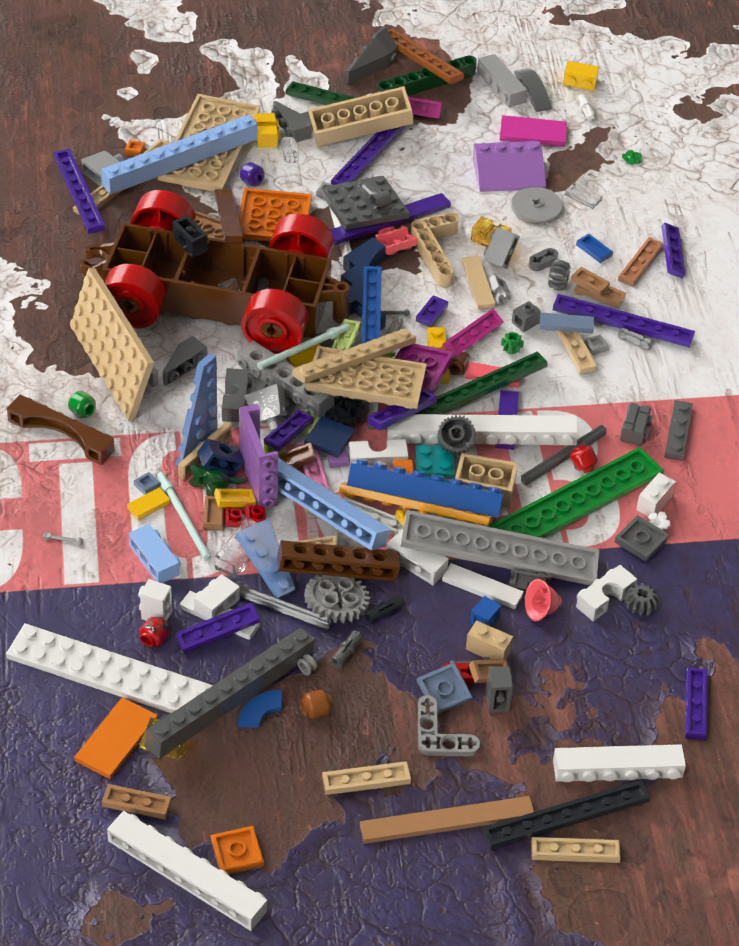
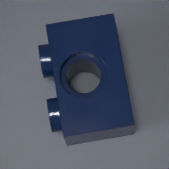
(220, 456)

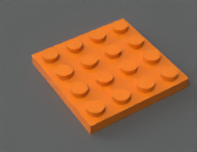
(265, 208)

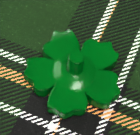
(632, 157)

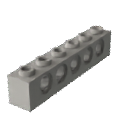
(281, 374)

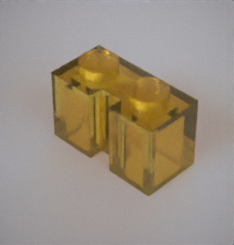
(483, 229)

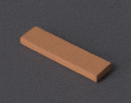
(641, 262)

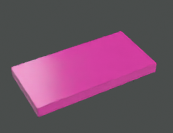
(532, 129)

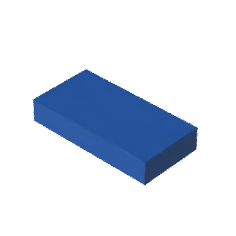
(594, 248)

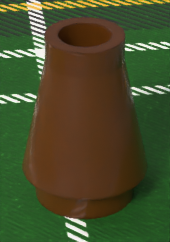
(459, 364)

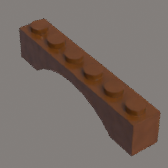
(31, 414)

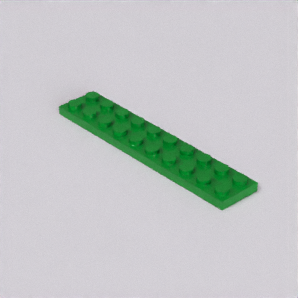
(582, 496)

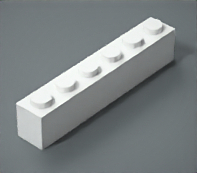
(619, 763)

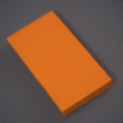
(115, 738)

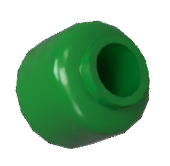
(82, 404)

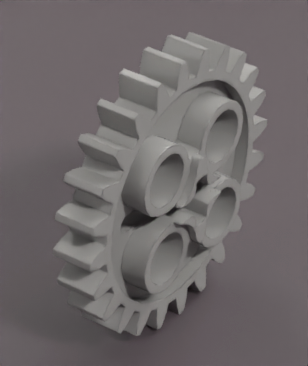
(324, 600)

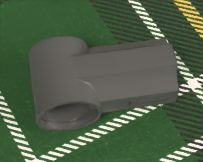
(376, 196)

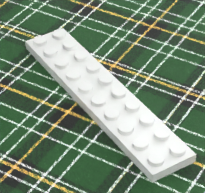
(103, 669)

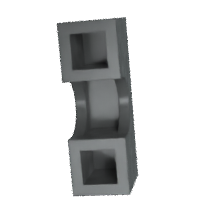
(236, 386)

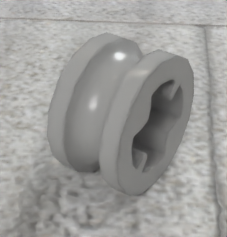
(307, 664)

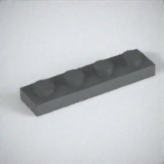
(678, 430)

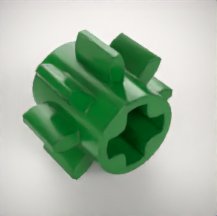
(512, 343)

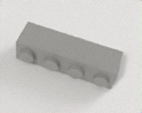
(501, 80)

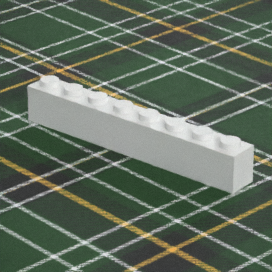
(187, 870)

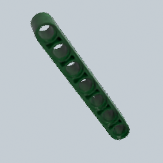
(424, 79)

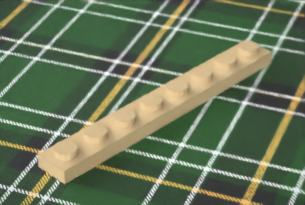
(353, 356)

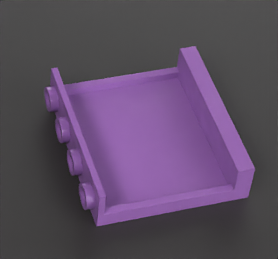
(258, 467)

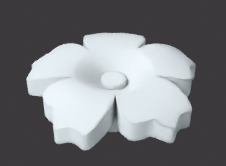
(659, 520)

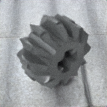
(559, 275)
(641, 599)

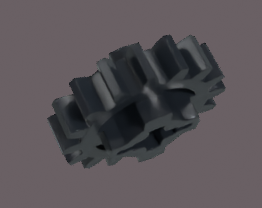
(347, 411)

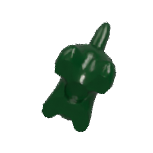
(212, 479)

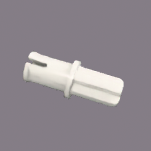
(586, 107)

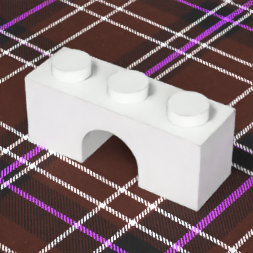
(394, 451)
(593, 599)

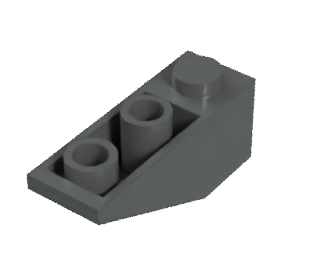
(292, 122)
(184, 359)

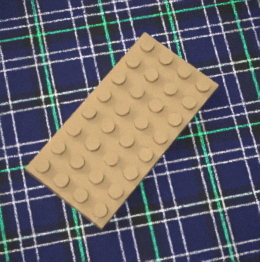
(203, 115)
(111, 344)

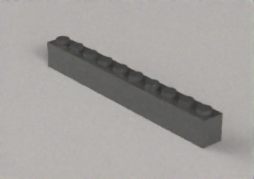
(228, 693)

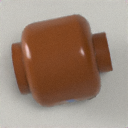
(316, 704)

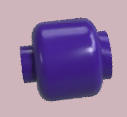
(252, 174)

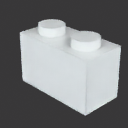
(656, 495)
(216, 597)
(155, 600)

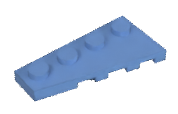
(262, 549)

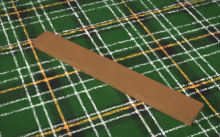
(444, 819)

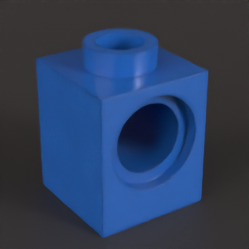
(486, 612)

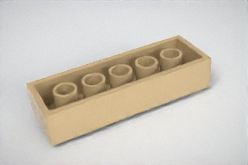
(361, 116)

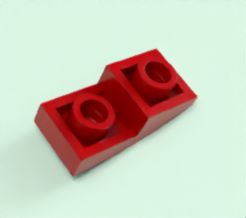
(234, 517)

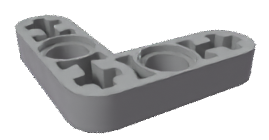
(432, 735)

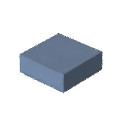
(146, 483)

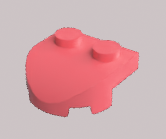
(396, 239)

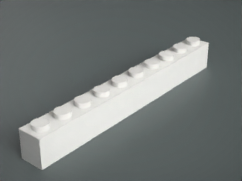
(491, 429)

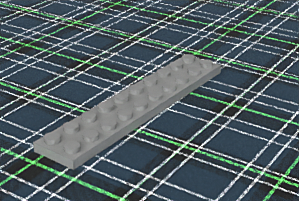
(499, 547)

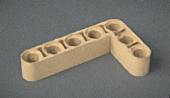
(426, 232)

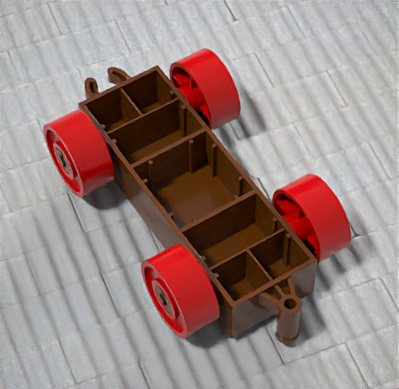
(155, 275)

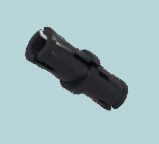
(375, 613)

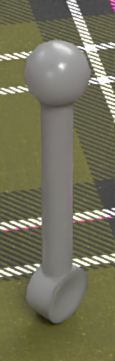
(47, 536)

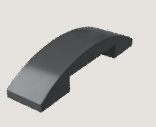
(535, 88)

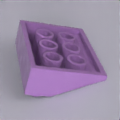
(509, 165)

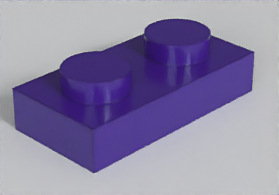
(432, 311)

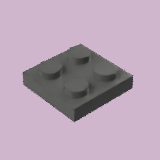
(642, 538)

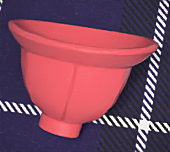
(541, 600)

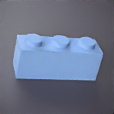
(154, 553)

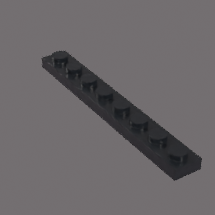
(565, 814)

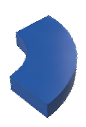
(259, 707)

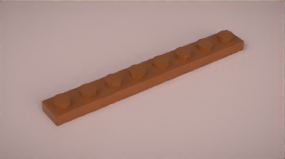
(426, 58)

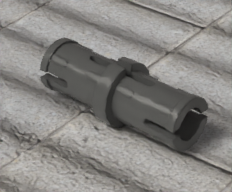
(346, 649)

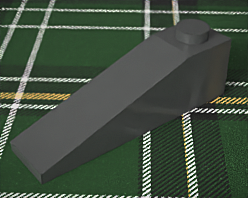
(375, 57)

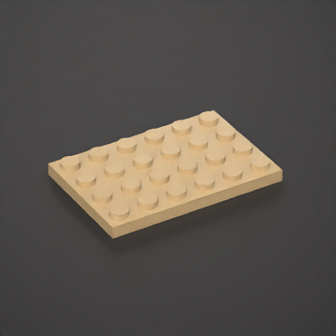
(374, 380)

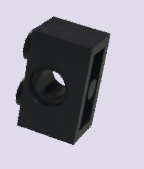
(190, 236)

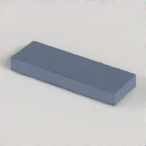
(566, 323)

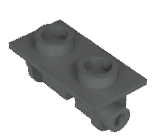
(522, 578)

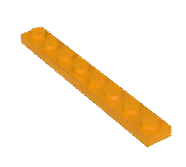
(422, 507)

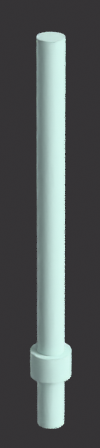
(331, 333)
(168, 489)

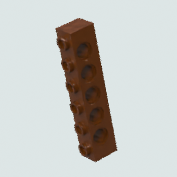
(338, 561)

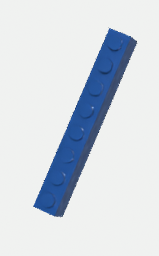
(426, 488)

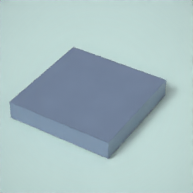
(446, 687)

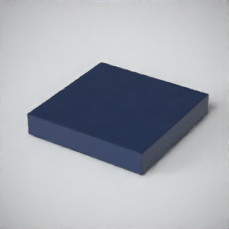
(330, 436)

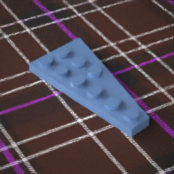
(202, 417)

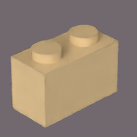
(489, 642)

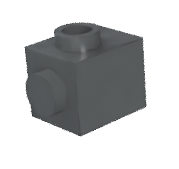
(526, 316)

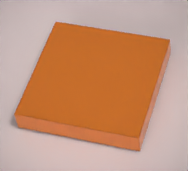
(237, 850)

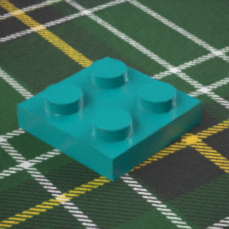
(434, 460)

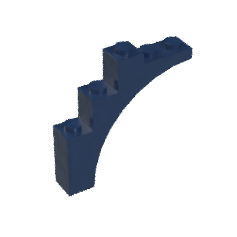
(367, 254)

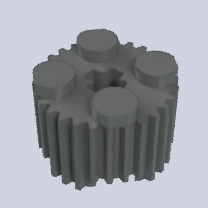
(456, 425)

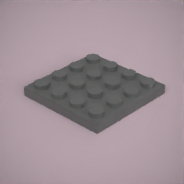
(354, 208)

